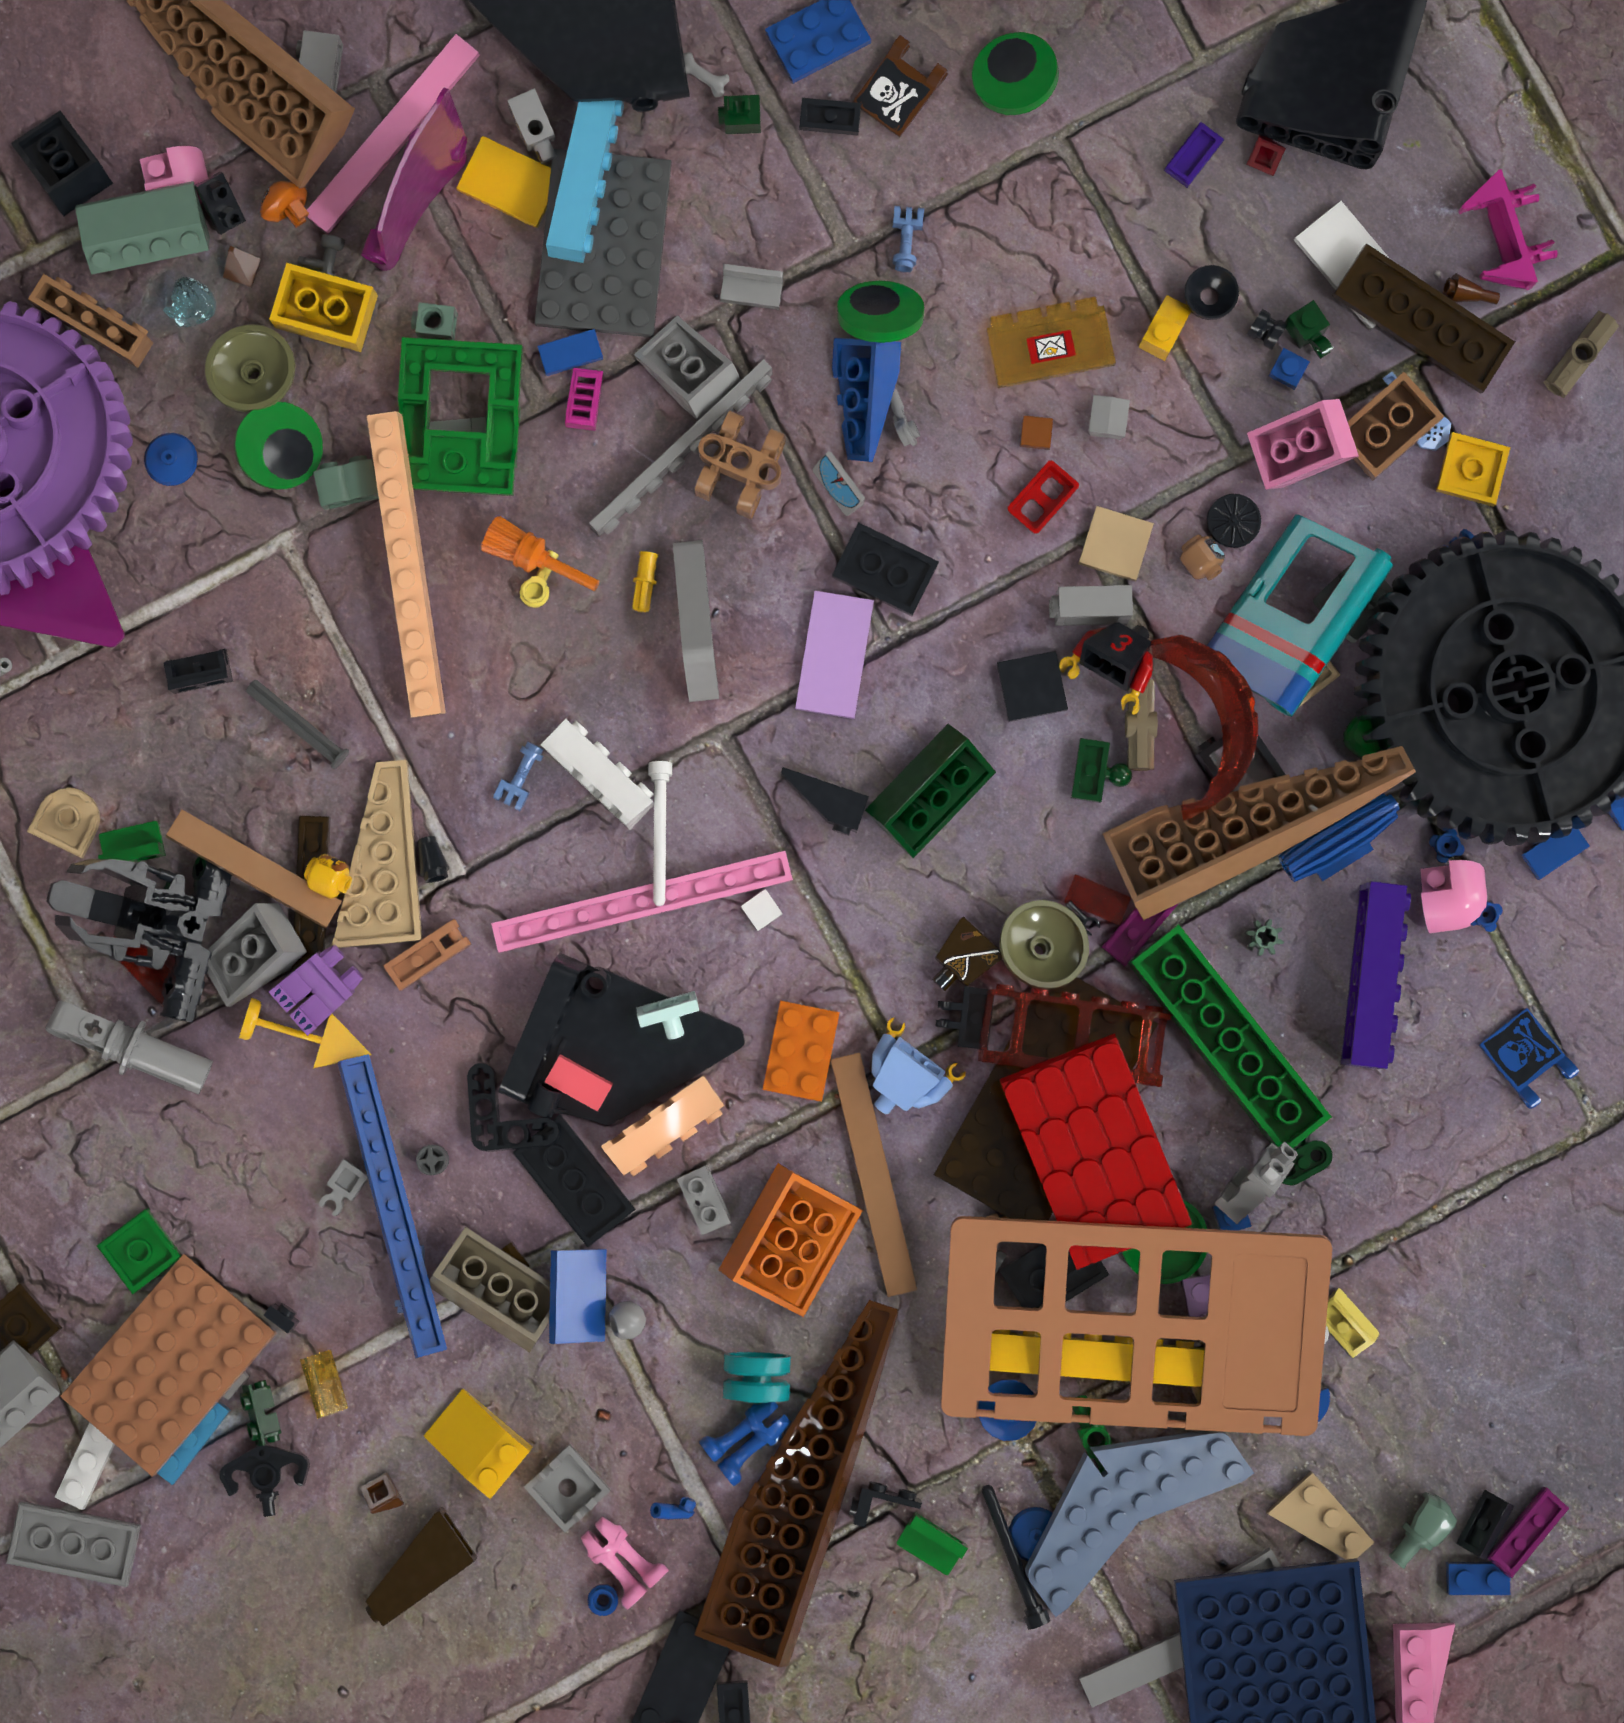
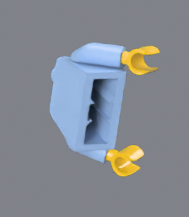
(907, 1075)

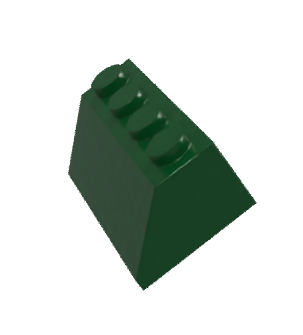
(930, 790)

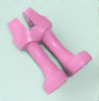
(605, 1554)

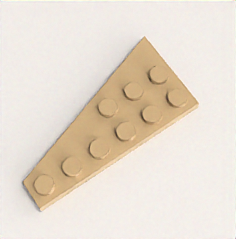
(384, 891)

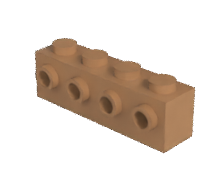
(90, 320)

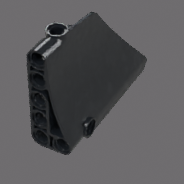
(598, 46)
(1330, 76)
(605, 1037)

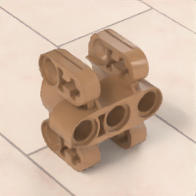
(723, 458)

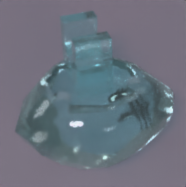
(191, 303)

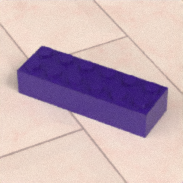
(1374, 975)

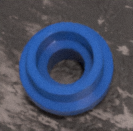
(596, 1607)

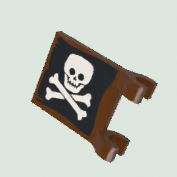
(898, 90)

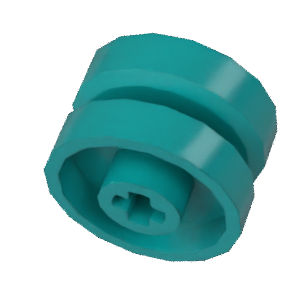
(756, 1383)

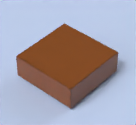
(1036, 432)

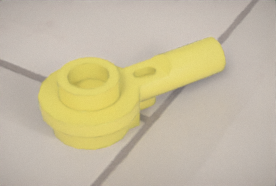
(535, 591)

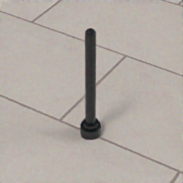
(1035, 1614)

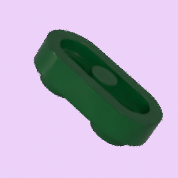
(1305, 1166)

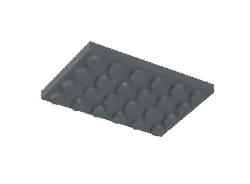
(621, 276)

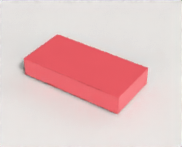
(578, 1082)

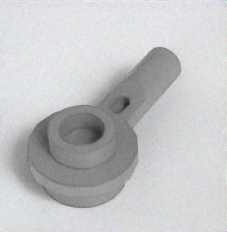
(906, 430)

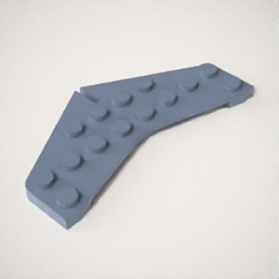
(1104, 1507)

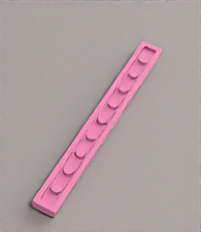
(639, 903)

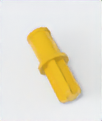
(644, 581)

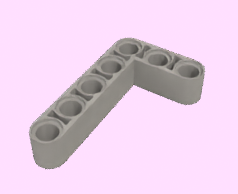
(695, 621)

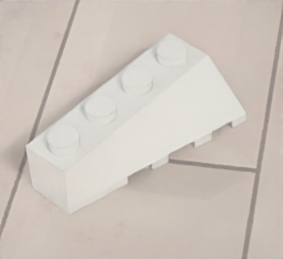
(598, 774)

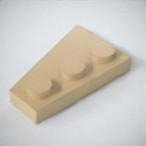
(1321, 1518)

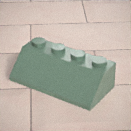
(142, 227)

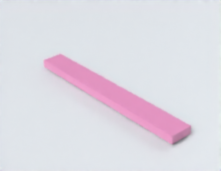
(391, 135)

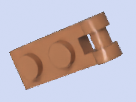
(426, 955)

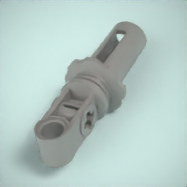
(130, 1047)

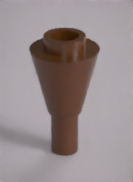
(1463, 290)

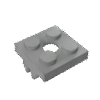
(562, 1509)

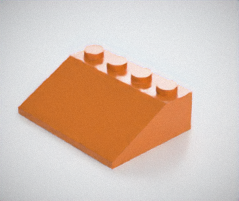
(790, 1240)

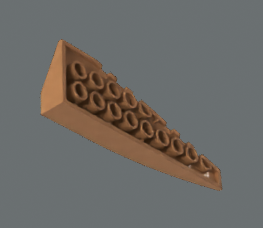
(1177, 859)

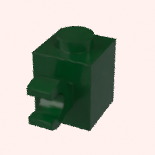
(740, 114)
(1307, 327)

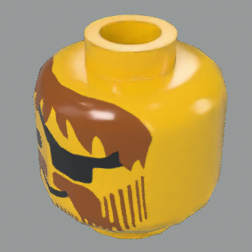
(327, 876)

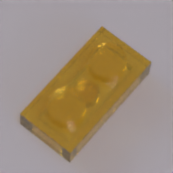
(324, 1383)

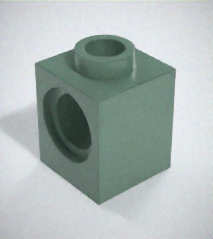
(444, 331)

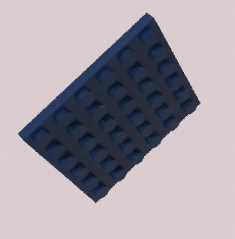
(1276, 1645)

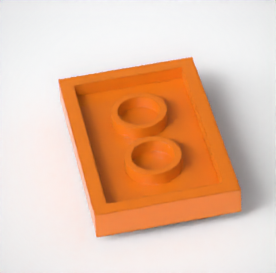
(801, 1051)

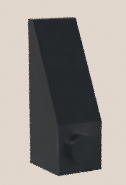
(833, 803)

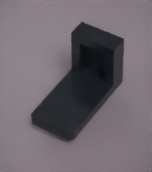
(860, 1506)

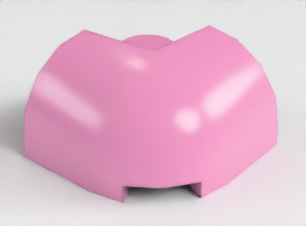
(174, 167)
(1453, 895)

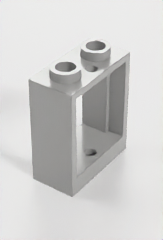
(1091, 605)
(712, 1209)

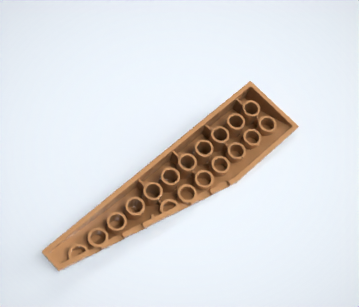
(251, 83)

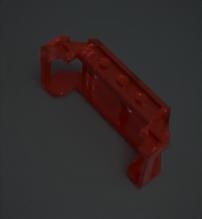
(1015, 1056)

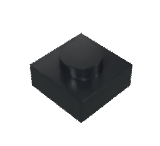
(282, 1317)

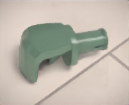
(1428, 1529)

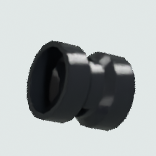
(1260, 327)

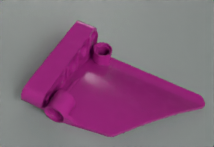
(428, 163)
(65, 605)

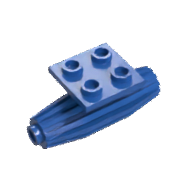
(1340, 842)

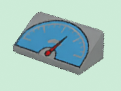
(838, 484)

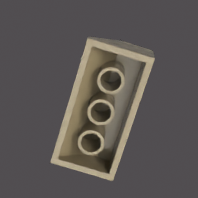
(494, 1289)

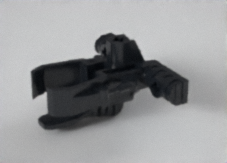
(149, 918)

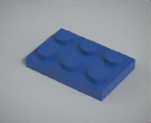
(817, 37)

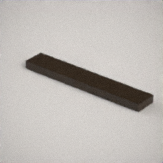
(312, 842)

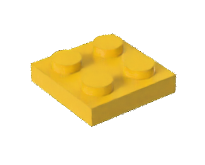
(1473, 469)

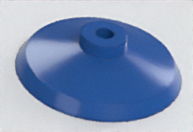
(170, 459)
(1027, 1529)

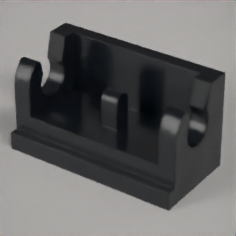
(198, 671)

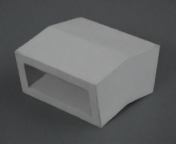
(1109, 417)

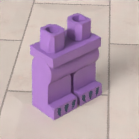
(326, 984)

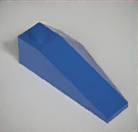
(866, 384)

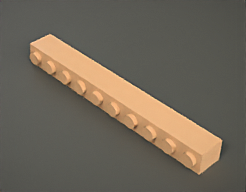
(406, 564)

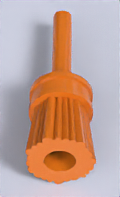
(528, 552)

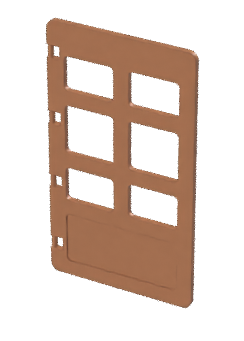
(1258, 1330)

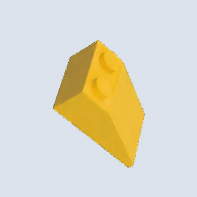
(477, 1443)

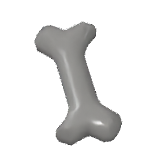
(715, 82)

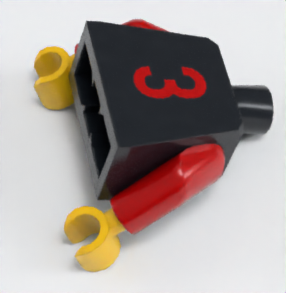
(1117, 656)

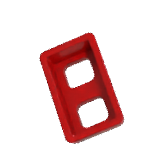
(1034, 492)

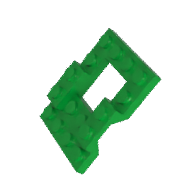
(459, 458)

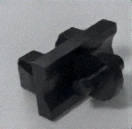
(220, 203)

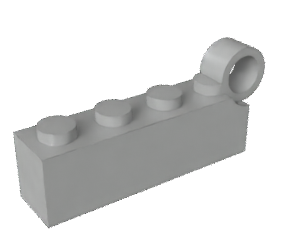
(321, 56)

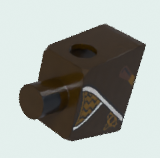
(965, 956)

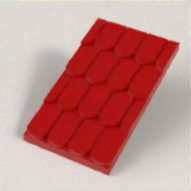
(1094, 1143)

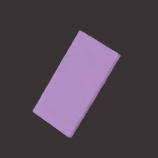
(834, 654)

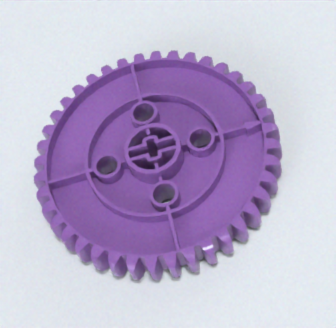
(60, 455)

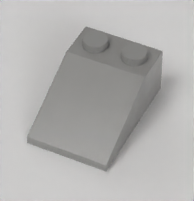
(688, 367)
(253, 952)

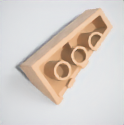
(663, 1126)

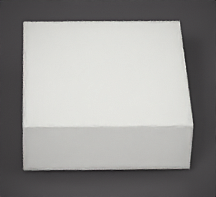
(761, 910)

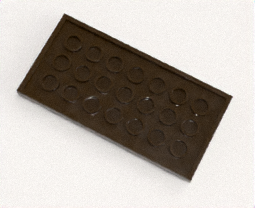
(988, 1149)

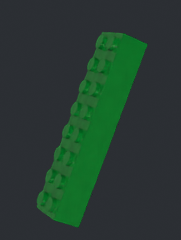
(1229, 1039)

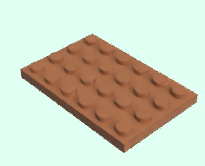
(168, 1365)

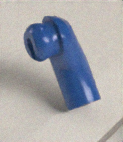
(674, 1511)

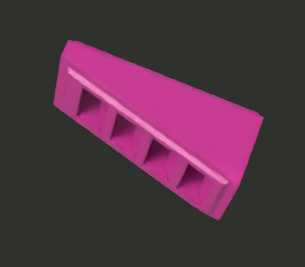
(580, 422)

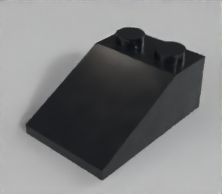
(62, 163)

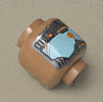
(1202, 557)

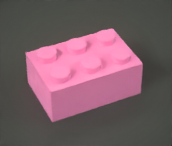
(1302, 444)

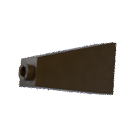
(425, 1565)

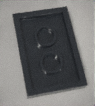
(885, 569)
(1027, 1275)

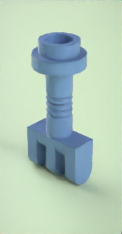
(904, 260)
(531, 753)

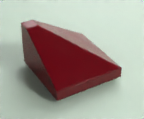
(1266, 155)

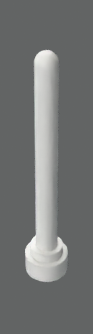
(659, 773)

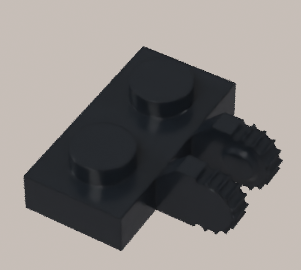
(971, 1018)

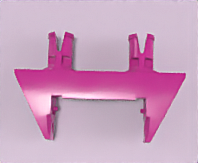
(1514, 252)

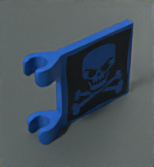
(1523, 1053)

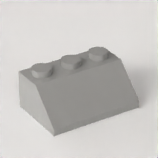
(24, 1389)

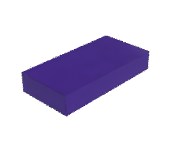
(1194, 154)

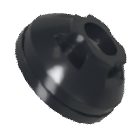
(1213, 278)

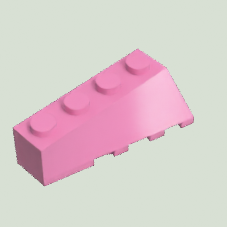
(1419, 1669)

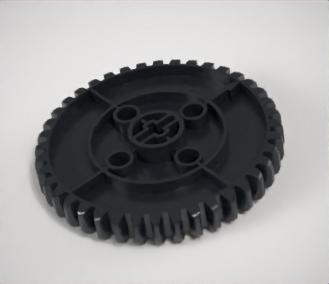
(1439, 642)

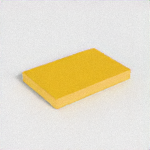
(507, 181)

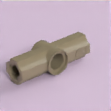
(1570, 366)
(1141, 730)

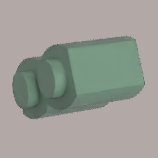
(346, 483)

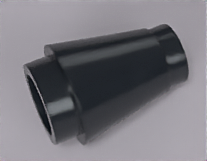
(431, 860)

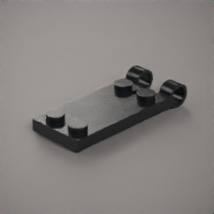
(681, 1676)

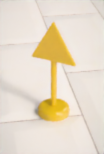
(335, 1044)

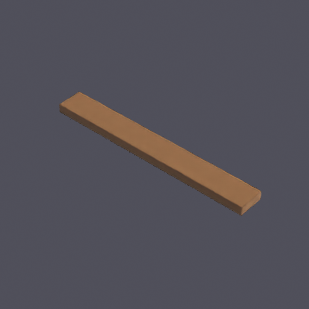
(873, 1174)

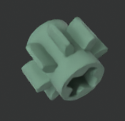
(1257, 942)

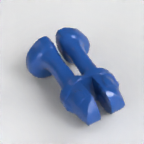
(762, 1435)

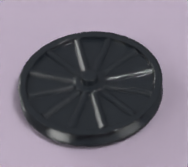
(1234, 520)

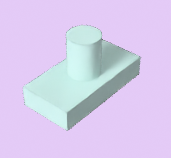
(668, 1013)

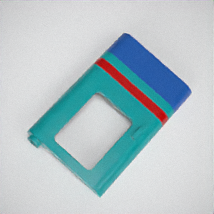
(1279, 652)

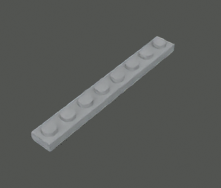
(673, 457)

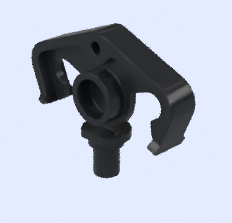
(265, 1467)

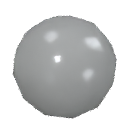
(627, 1320)

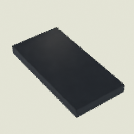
(576, 1183)

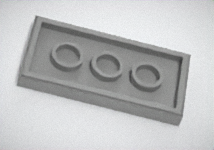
(73, 1544)

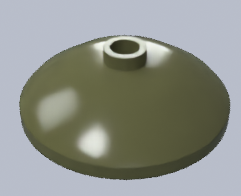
(238, 356)
(1056, 932)

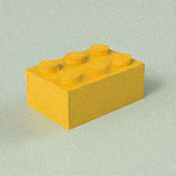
(323, 307)

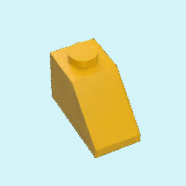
(1165, 328)

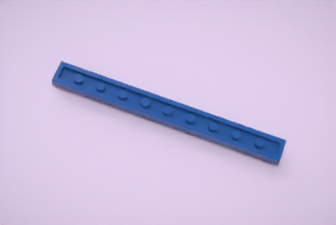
(392, 1206)

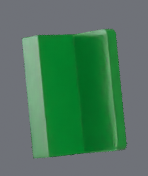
(133, 843)
(931, 1544)

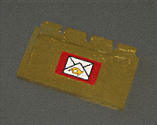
(1050, 345)

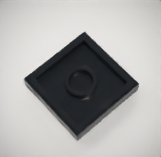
(1032, 686)

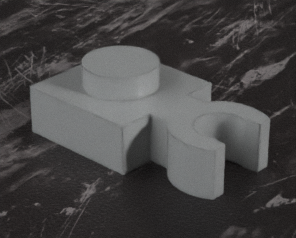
(346, 1183)

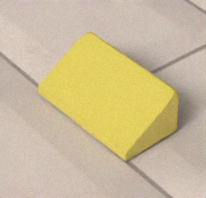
(1349, 1324)

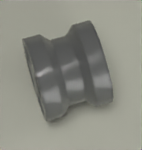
(427, 1160)

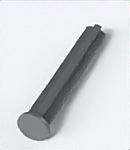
(297, 723)

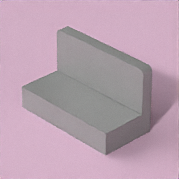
(751, 286)

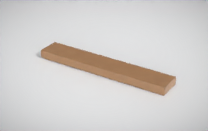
(251, 868)

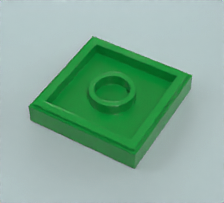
(139, 1251)

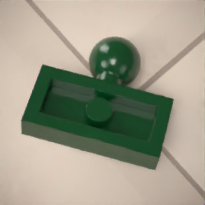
(1092, 771)

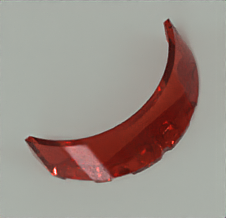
(1234, 706)

